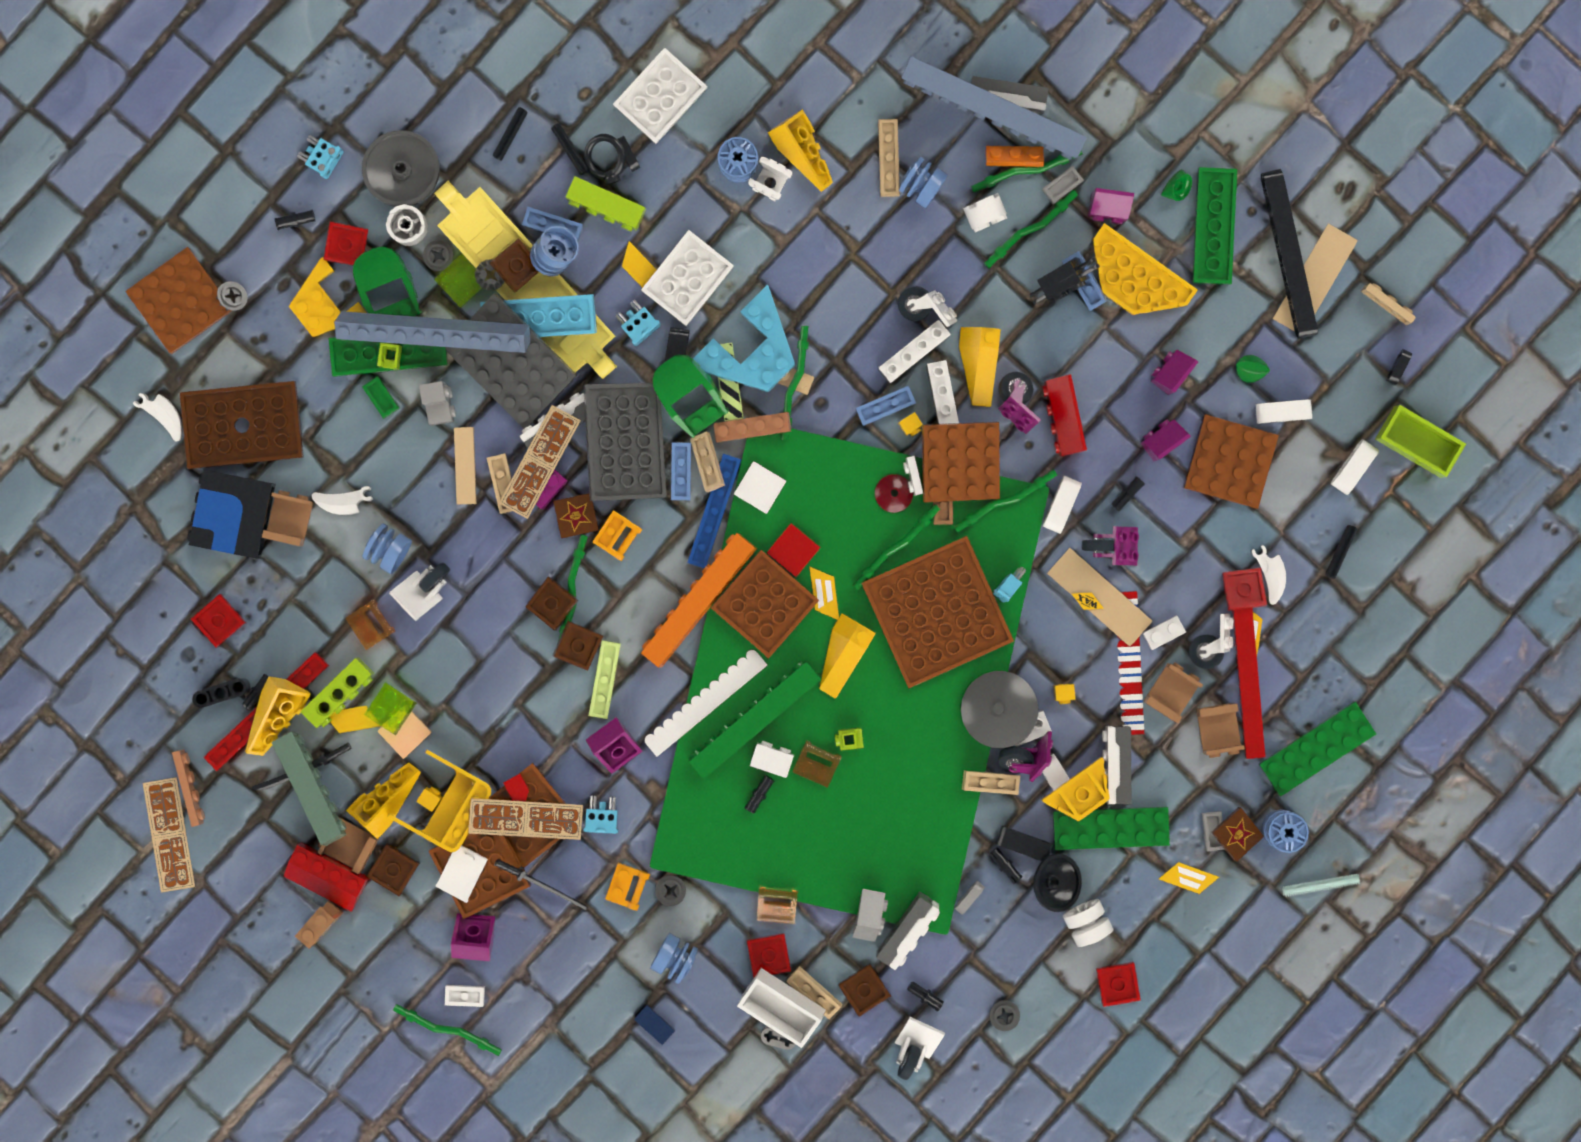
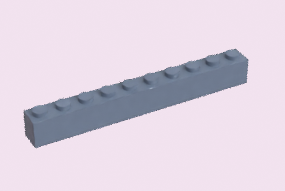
(993, 107)
(432, 331)

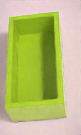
(1420, 441)

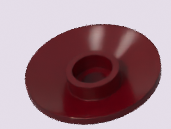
(884, 497)

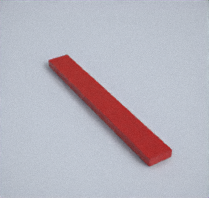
(1248, 683)
(240, 734)

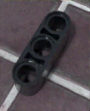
(677, 342)
(212, 692)
(1023, 843)

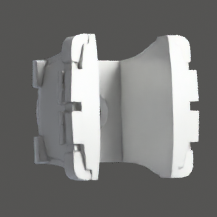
(770, 170)

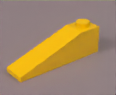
(798, 145)
(979, 357)
(844, 651)
(276, 707)
(373, 808)

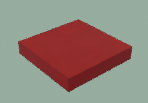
(344, 243)
(793, 550)
(1244, 589)
(218, 620)
(769, 954)
(1118, 984)

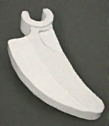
(164, 412)
(342, 503)
(1274, 574)

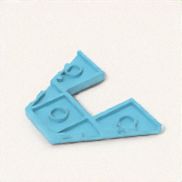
(767, 363)

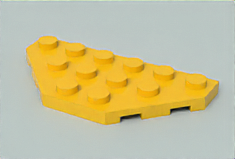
(1136, 278)

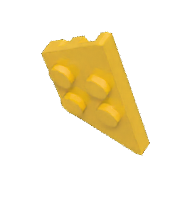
(1081, 792)

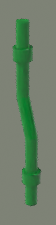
(991, 181)
(1002, 250)
(802, 345)
(972, 518)
(924, 521)
(578, 554)
(412, 1016)

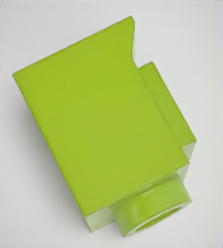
(386, 363)
(858, 739)

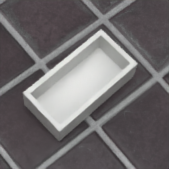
(781, 1008)

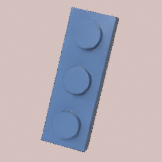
(541, 221)
(1091, 291)
(885, 405)
(681, 471)

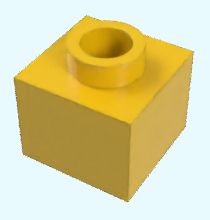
(910, 425)
(1064, 693)
(430, 798)

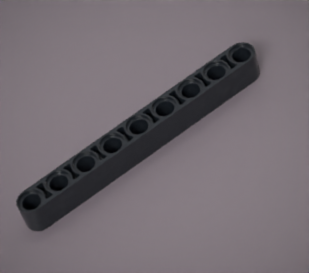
(1289, 253)

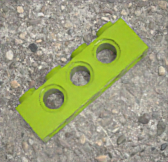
(313, 710)

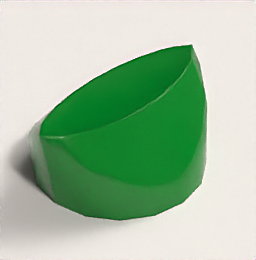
(1178, 186)
(1251, 368)

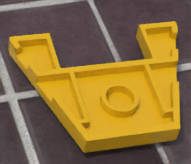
(314, 305)

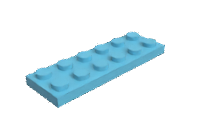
(557, 314)

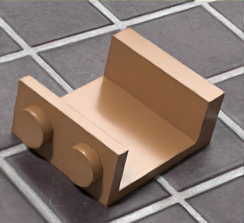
(288, 518)
(1172, 691)
(1219, 729)
(353, 848)
(319, 924)

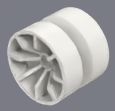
(1088, 924)

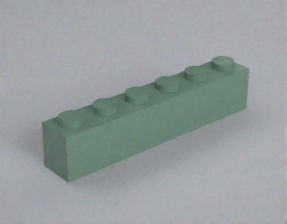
(309, 789)

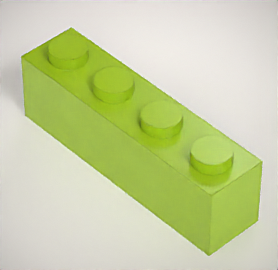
(605, 203)

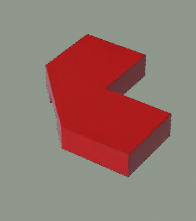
(517, 788)

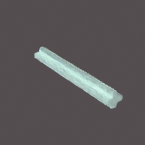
(1321, 885)

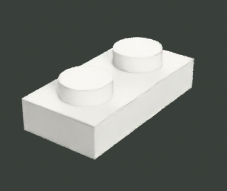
(914, 484)
(1164, 632)
(464, 995)

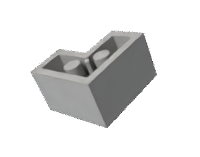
(437, 402)
(869, 916)

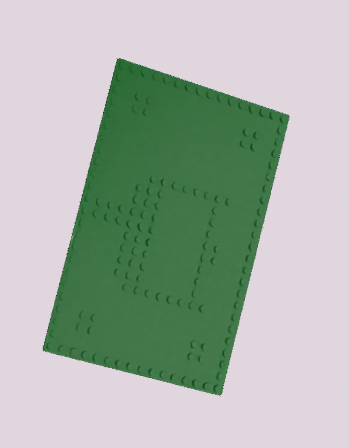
(898, 804)

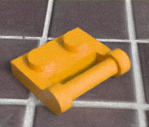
(611, 532)
(621, 883)

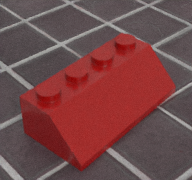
(1065, 416)
(325, 876)

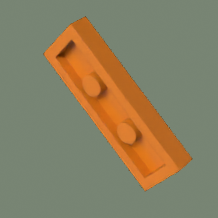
(1015, 156)

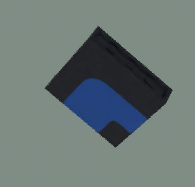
(231, 514)

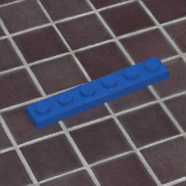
(714, 513)

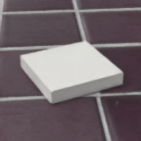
(760, 487)

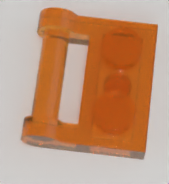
(365, 628)
(815, 770)
(777, 911)

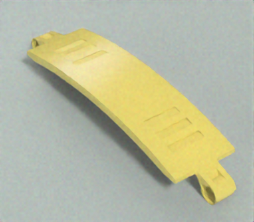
(482, 234)

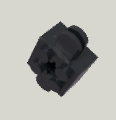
(1064, 278)

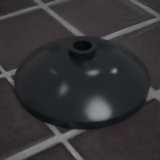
(1057, 882)

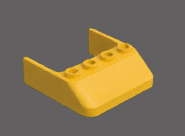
(451, 818)

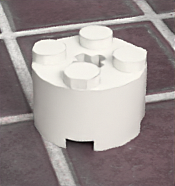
(985, 211)
(414, 233)

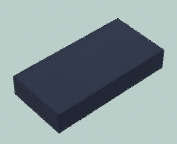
(654, 1024)

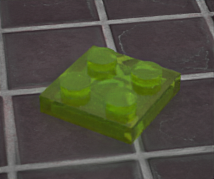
(459, 281)
(390, 708)

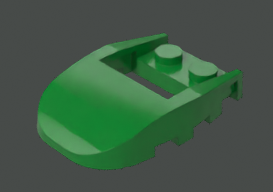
(379, 268)
(675, 380)

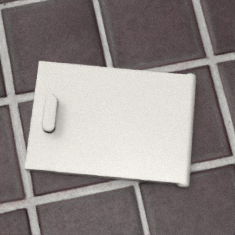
(461, 873)

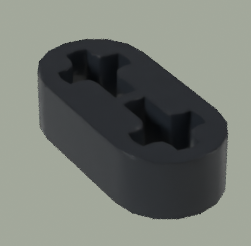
(630, 158)
(1399, 366)

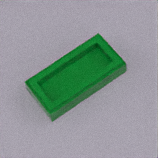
(381, 397)

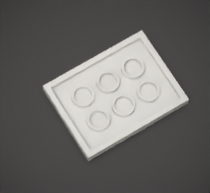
(660, 95)
(687, 278)

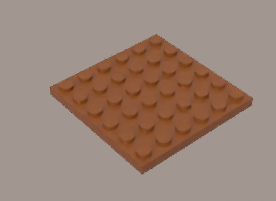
(937, 612)

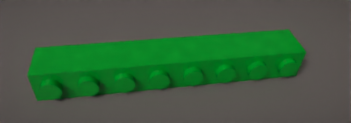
(754, 720)

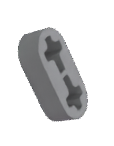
(969, 897)
(777, 1042)

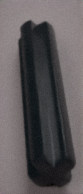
(510, 133)
(569, 149)
(1341, 551)

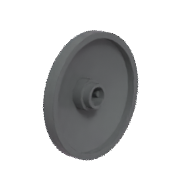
(400, 168)
(999, 709)

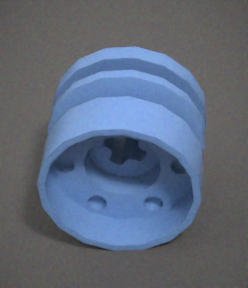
(735, 170)
(922, 182)
(554, 251)
(384, 547)
(1274, 833)
(674, 958)

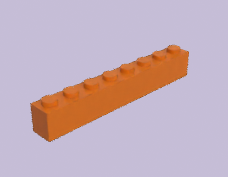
(698, 600)

